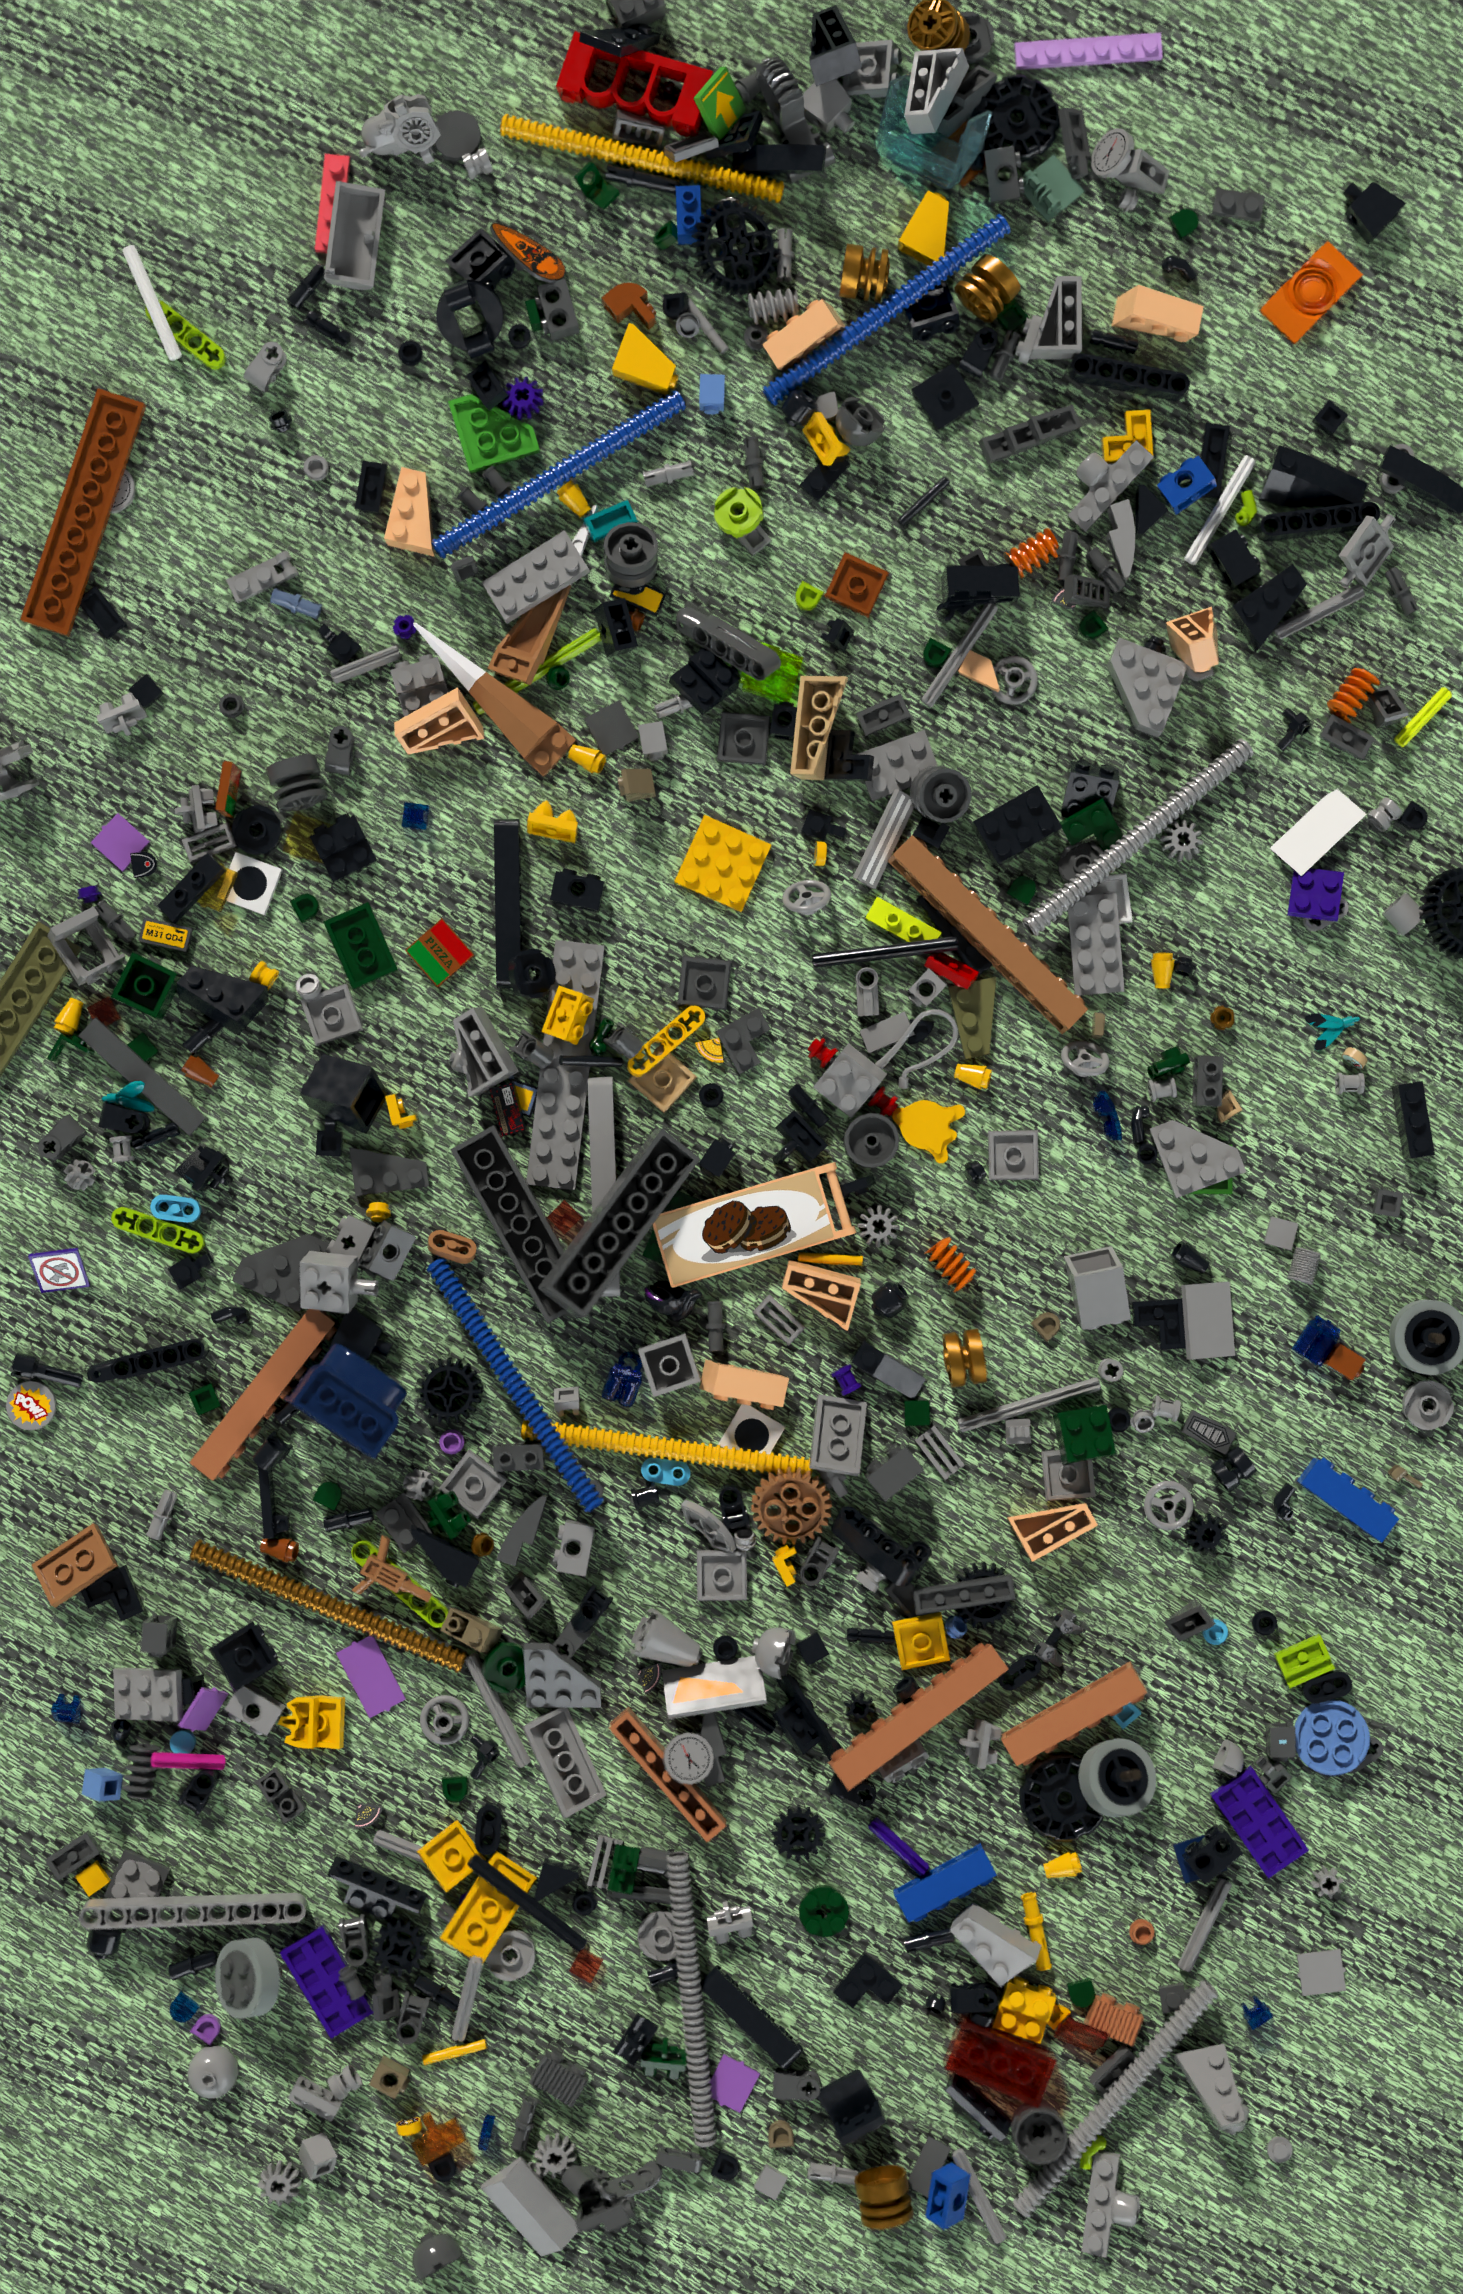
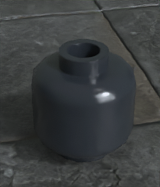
(799, 407)
(889, 1299)
(103, 1942)

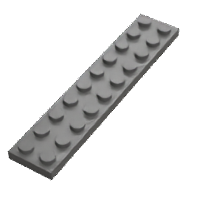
(564, 1087)

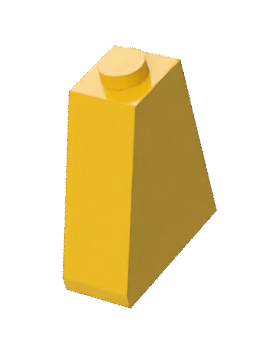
(927, 229)
(644, 363)

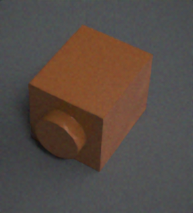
(1345, 1362)

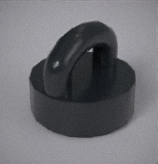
(905, 1688)

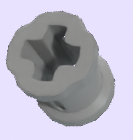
(1349, 1083)
(1162, 1088)
(125, 1141)
(1117, 1372)
(1165, 1408)

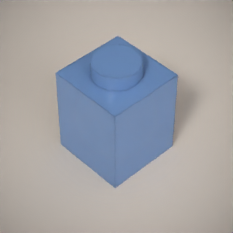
(712, 393)
(102, 1784)

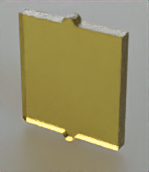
(298, 838)
(218, 893)

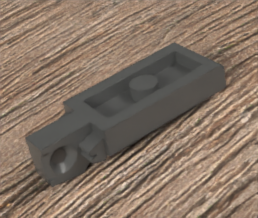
(1075, 141)

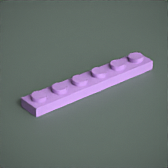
(1088, 51)

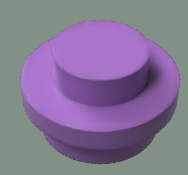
(451, 1441)

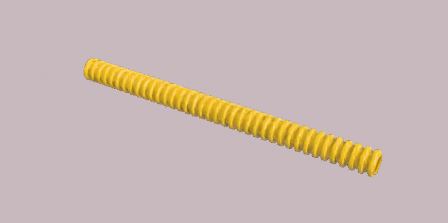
(641, 158)
(673, 1449)

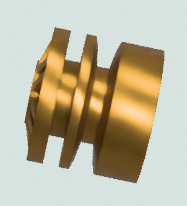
(937, 26)
(864, 273)
(987, 288)
(883, 2197)

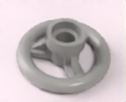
(1015, 671)
(808, 901)
(1085, 1062)
(1159, 1502)
(462, 1719)

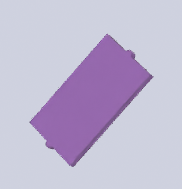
(371, 1676)

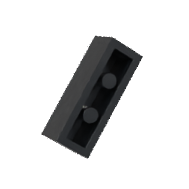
(1413, 1120)

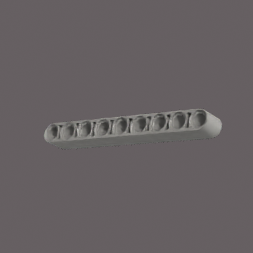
(602, 1149)
(182, 1917)

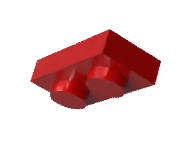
(951, 969)

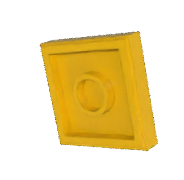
(921, 1641)
(448, 1855)

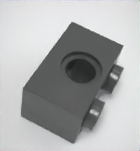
(995, 161)
(391, 1262)

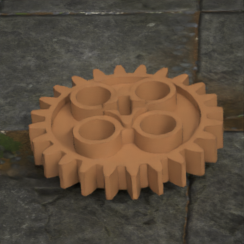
(806, 1492)

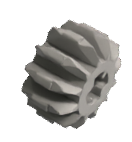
(1172, 840)
(886, 1224)
(558, 2147)
(279, 2174)

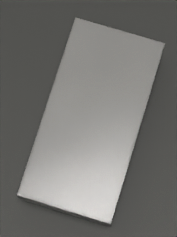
(885, 1032)

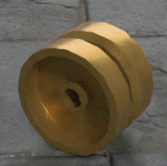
(963, 1358)

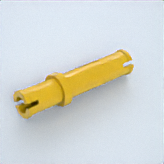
(1034, 1920)

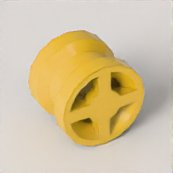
(264, 975)

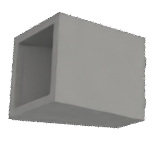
(1098, 1288)

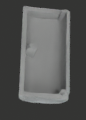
(354, 236)

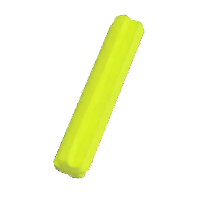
(1423, 717)

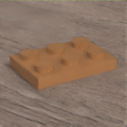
(74, 1565)

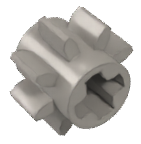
(79, 1175)
(418, 1484)
(1320, 1879)

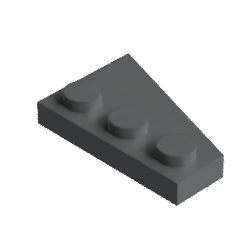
(386, 1173)

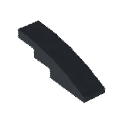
(781, 159)
(1423, 479)

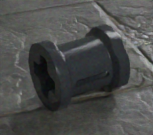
(645, 1496)

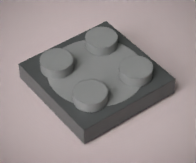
(137, 1878)

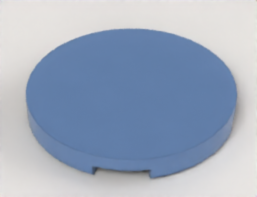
(1331, 1737)

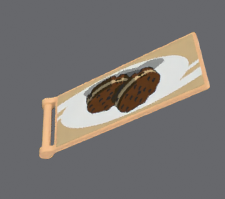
(750, 1225)

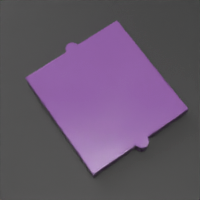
(119, 840)
(203, 1709)
(732, 2083)

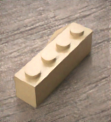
(814, 718)

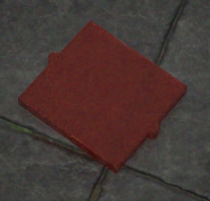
(1081, 2035)

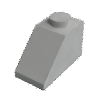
(1144, 173)

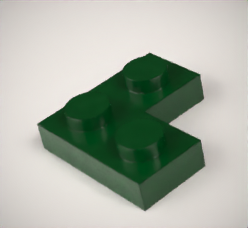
(1091, 820)

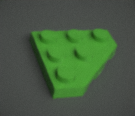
(491, 435)

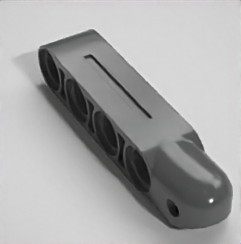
(728, 643)

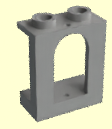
(87, 920)

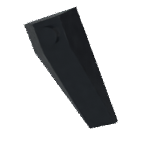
(1307, 482)

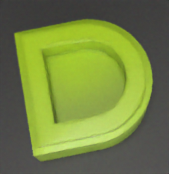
(807, 596)

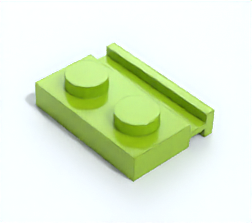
(1304, 1661)

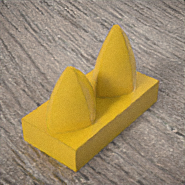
(824, 440)
(544, 824)

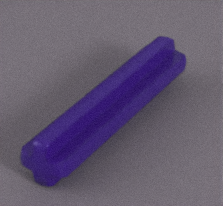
(898, 1846)

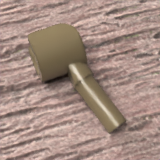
(1398, 1473)

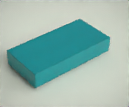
(603, 521)

